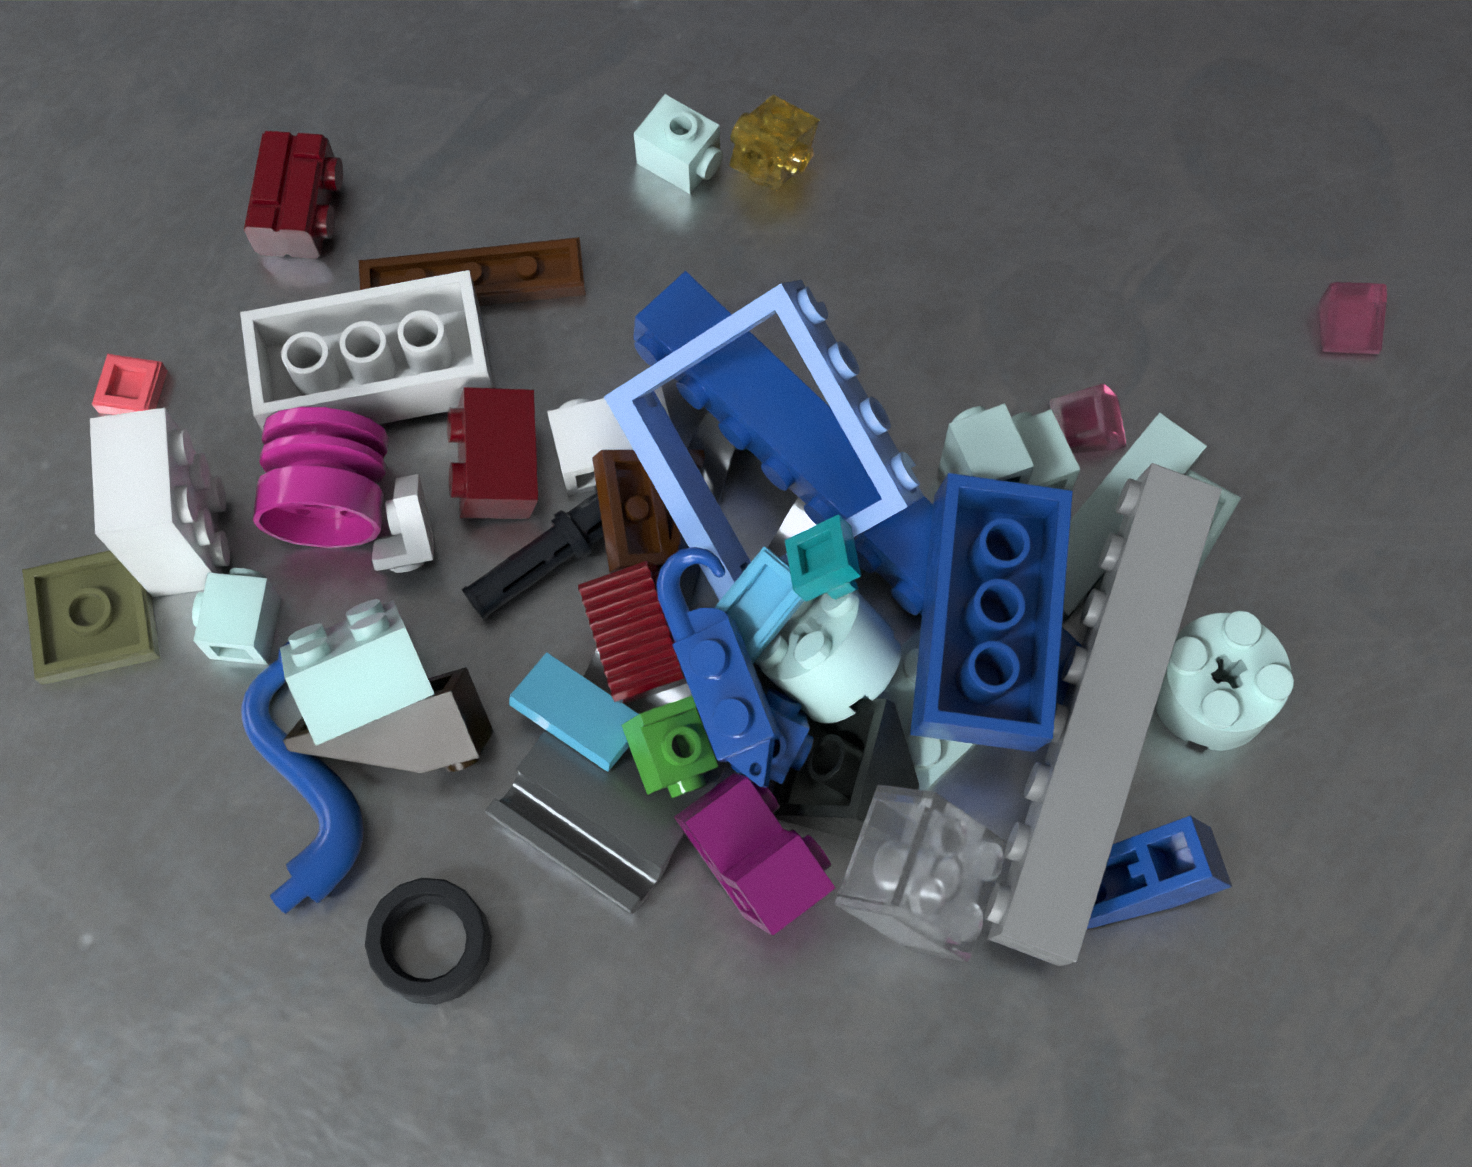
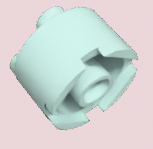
(832, 656)
(1254, 674)

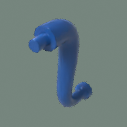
(340, 819)

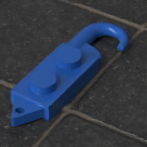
(719, 671)

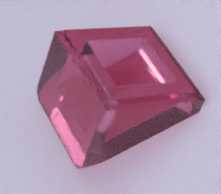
(1353, 317)
(1090, 419)

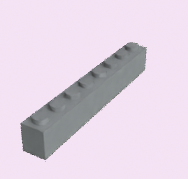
(1103, 718)

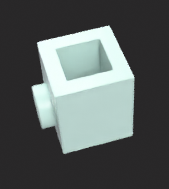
(678, 144)
(236, 616)

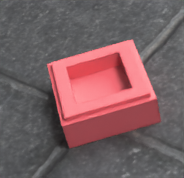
(129, 385)

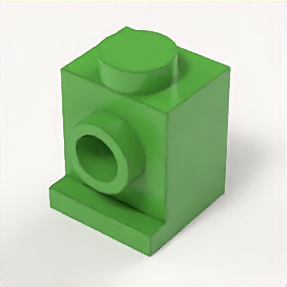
(651, 745)

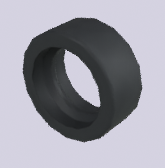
(386, 918)

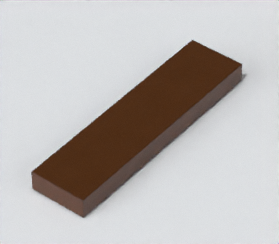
(498, 272)

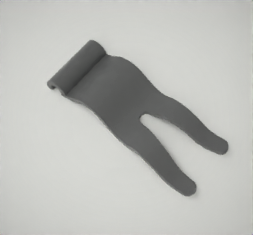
(602, 820)

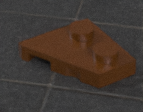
(632, 512)

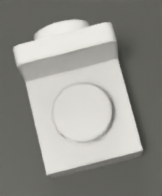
(410, 528)

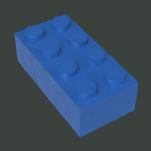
(992, 613)

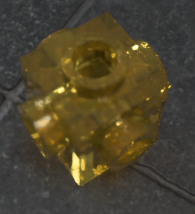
(773, 142)

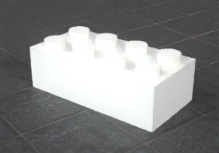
(369, 350)

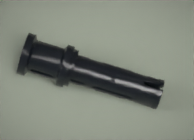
(570, 535)

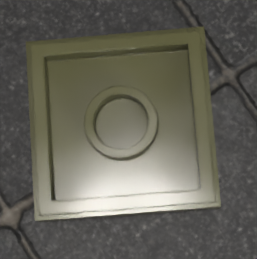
(87, 618)

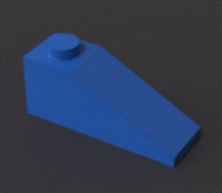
(1159, 872)

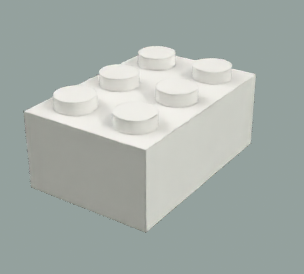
(156, 501)

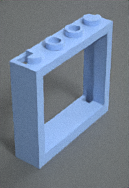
(835, 373)

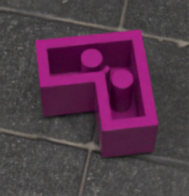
(759, 864)

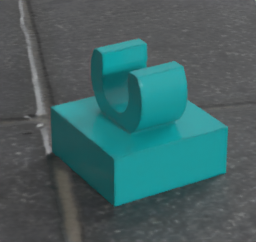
(823, 560)

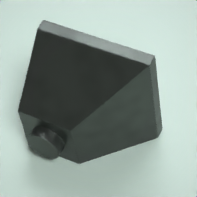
(844, 770)

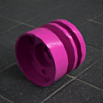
(321, 477)

